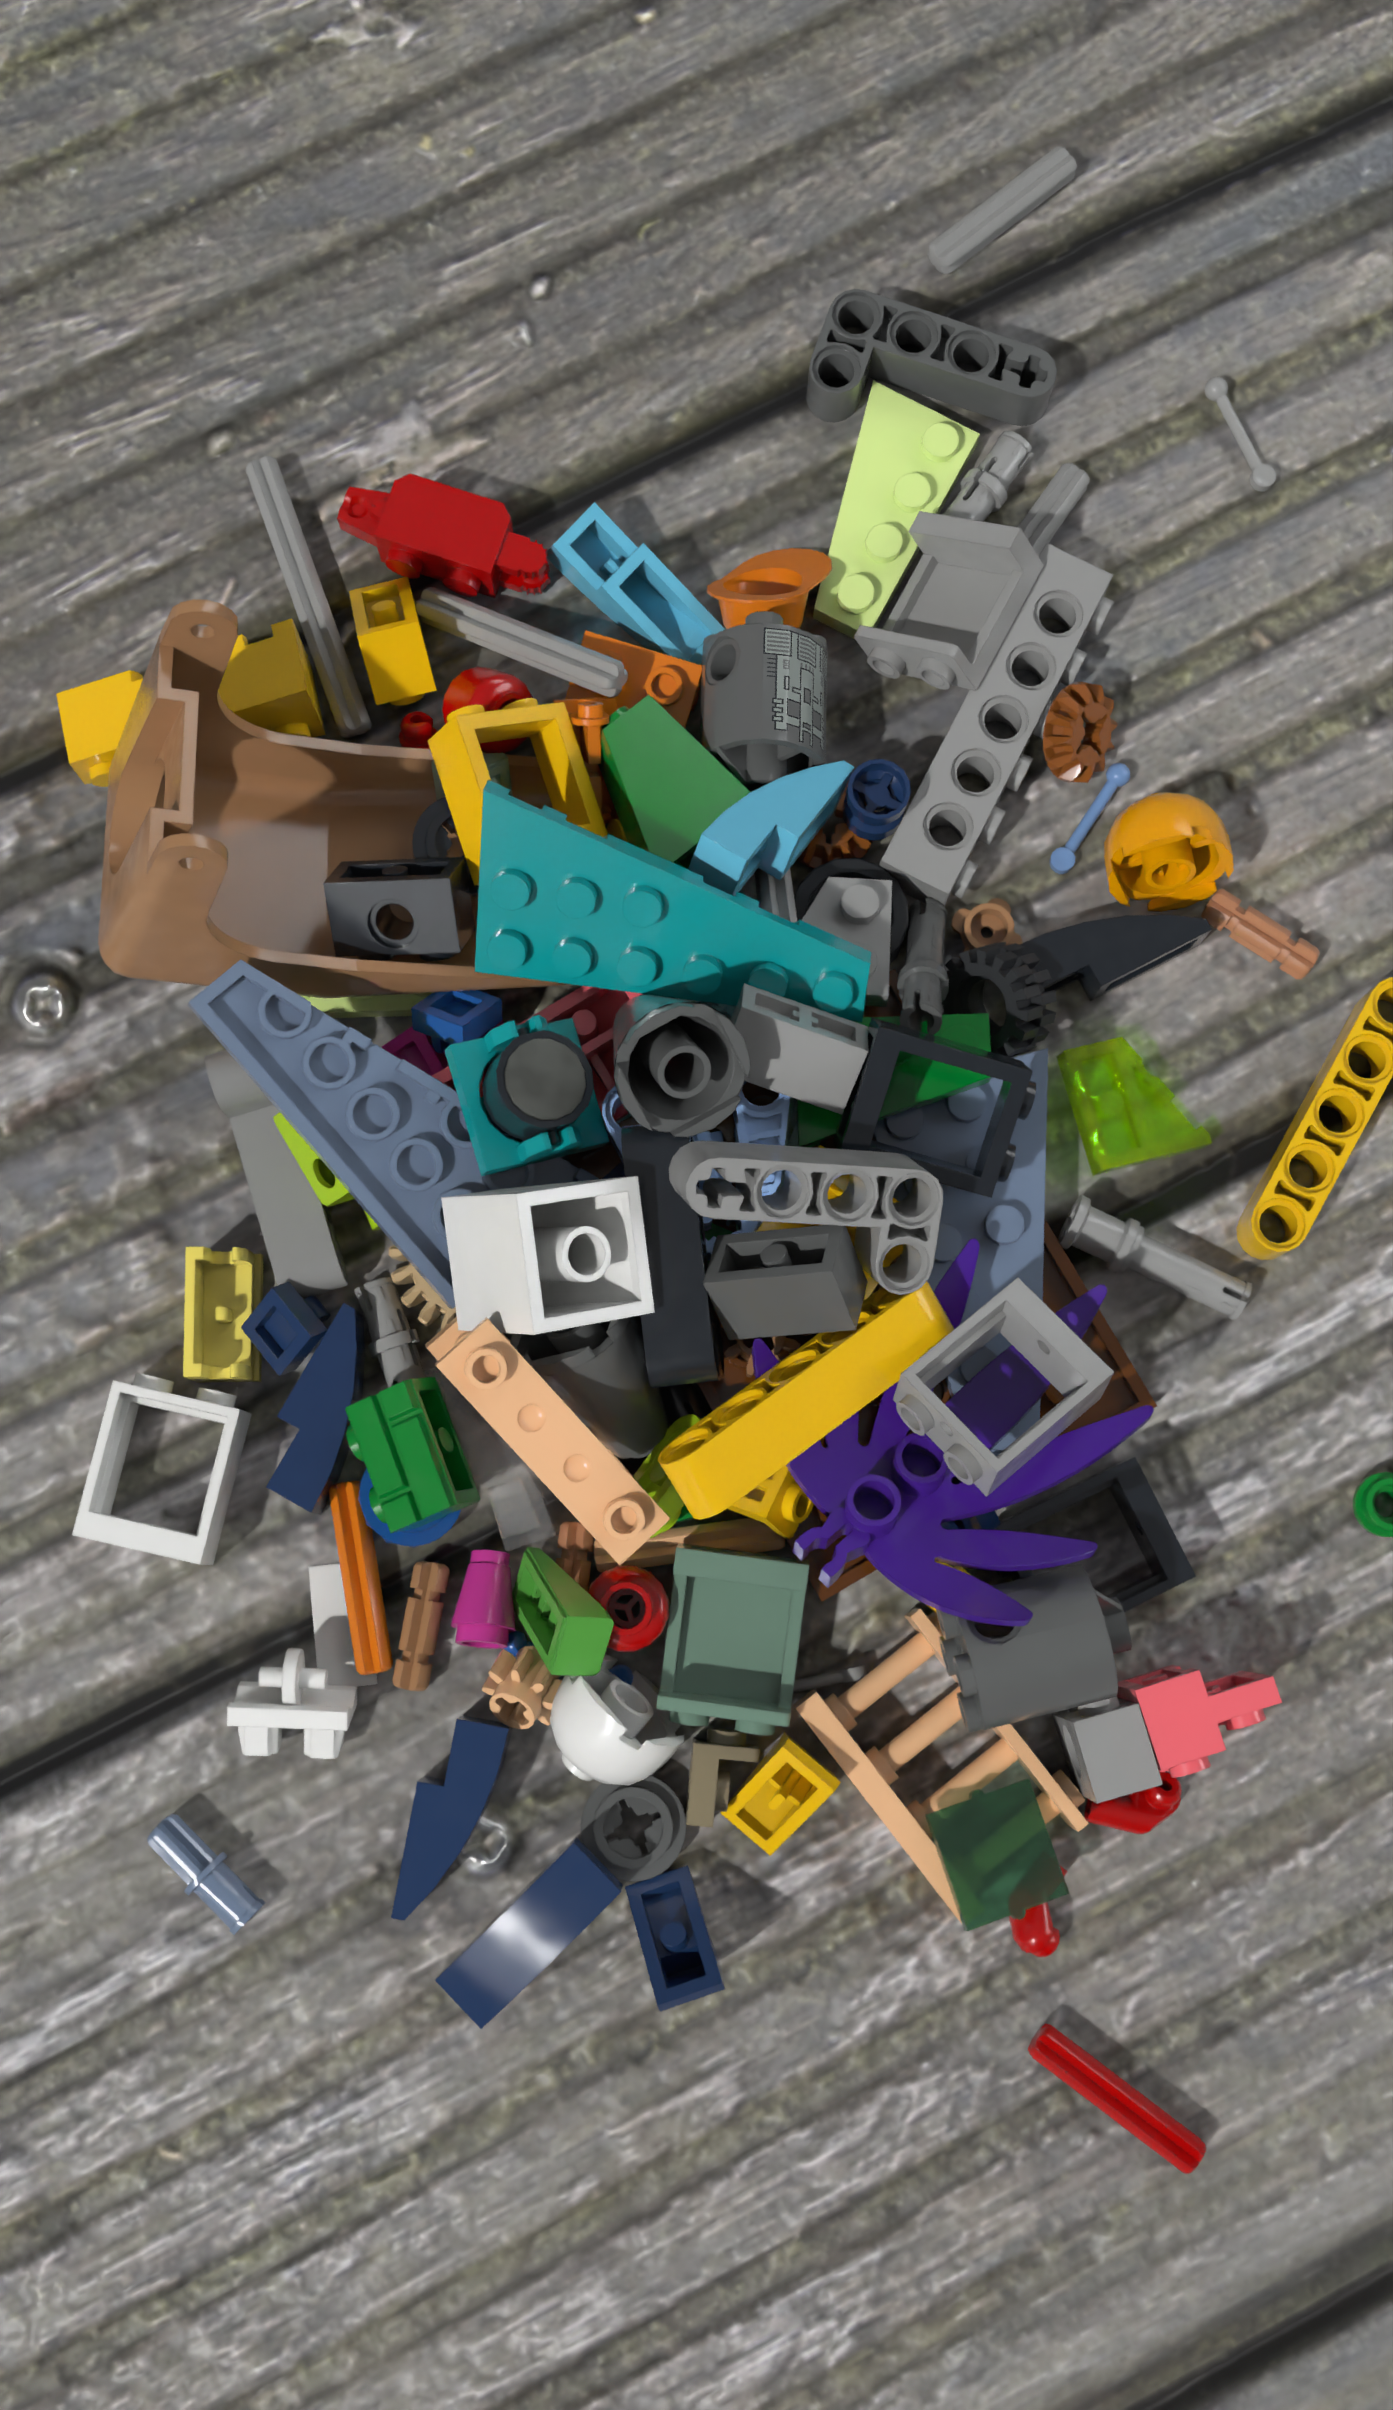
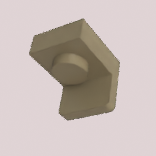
(707, 1785)

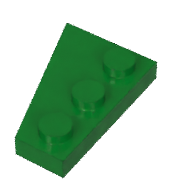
(914, 1079)

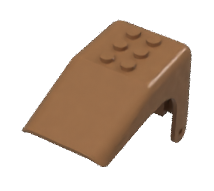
(236, 827)

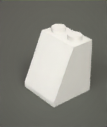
(548, 1255)

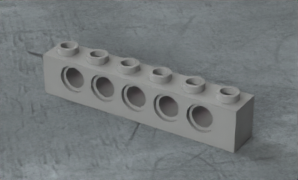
(1063, 591)

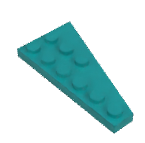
(626, 920)

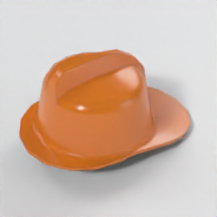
(771, 583)

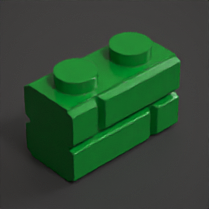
(410, 1454)

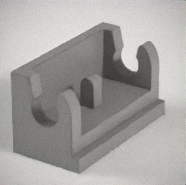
(800, 1048)

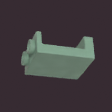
(732, 1638)

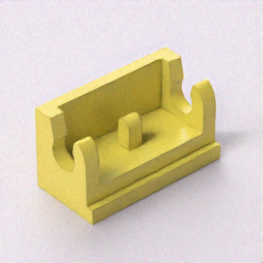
(218, 1300)

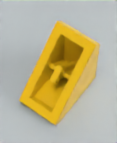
(780, 1794)

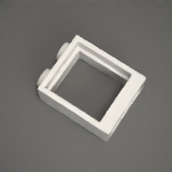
(109, 1456)

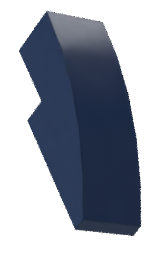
(318, 1410)
(449, 1809)
(529, 1933)

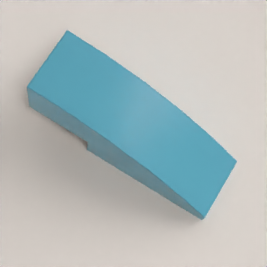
(632, 587)
(769, 827)

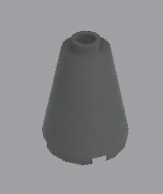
(677, 1064)
(603, 1381)

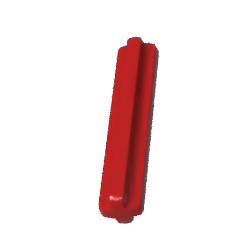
(1117, 2098)

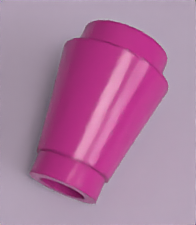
(485, 1602)

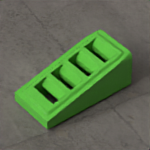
(560, 1617)

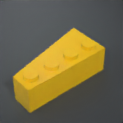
(263, 684)

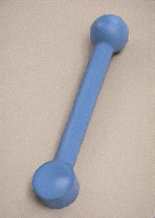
(1063, 858)

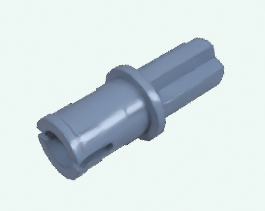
(204, 1872)

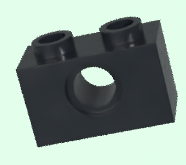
(429, 888)

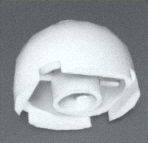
(612, 1727)

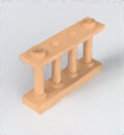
(548, 1436)
(875, 1769)

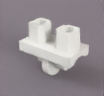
(293, 1700)

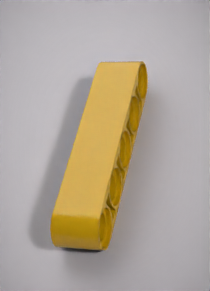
(1313, 1143)
(801, 1400)

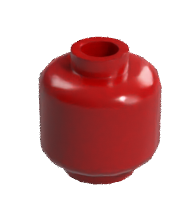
(491, 690)
(653, 1601)

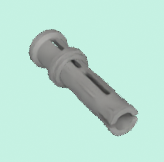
(1125, 1246)

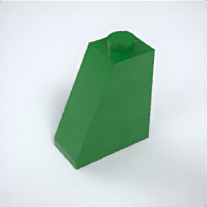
(663, 781)

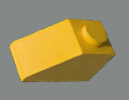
(392, 642)

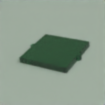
(996, 1854)

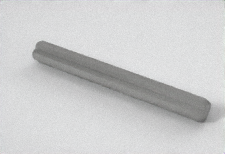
(308, 597)

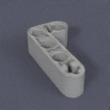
(805, 1199)
(290, 1215)

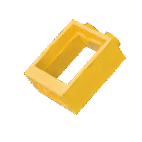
(465, 773)

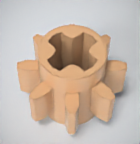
(521, 1688)

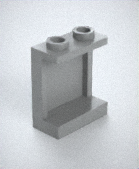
(954, 602)

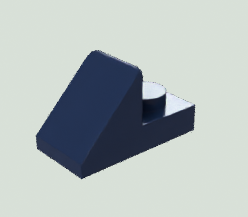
(674, 1938)

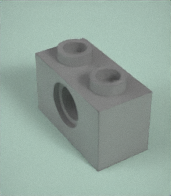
(1107, 1749)

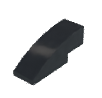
(1113, 949)

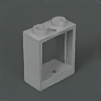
(1043, 1342)

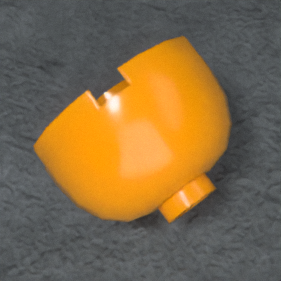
(1166, 852)

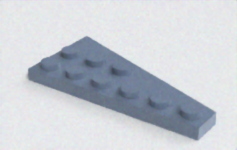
(365, 1113)
(1005, 1225)

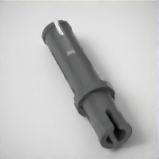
(923, 978)

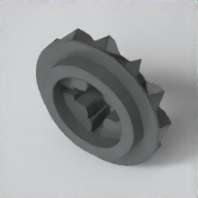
(622, 1855)

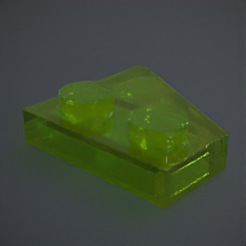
(1123, 1109)

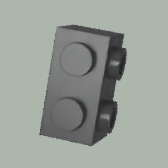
(786, 1282)

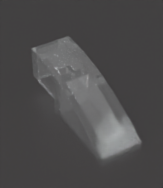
(497, 1469)

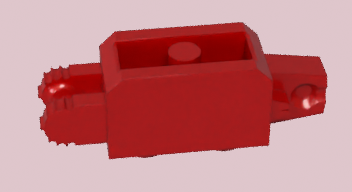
(445, 536)

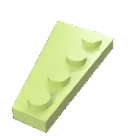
(900, 466)

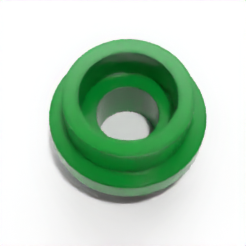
(1364, 1504)

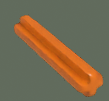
(360, 1581)

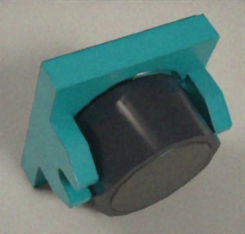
(532, 1091)

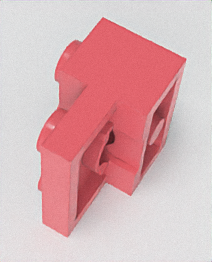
(1186, 1712)

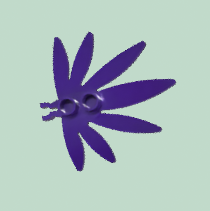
(901, 1490)

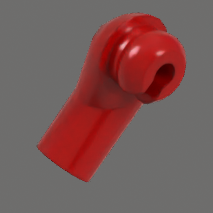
(1140, 1810)

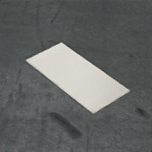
(332, 1628)

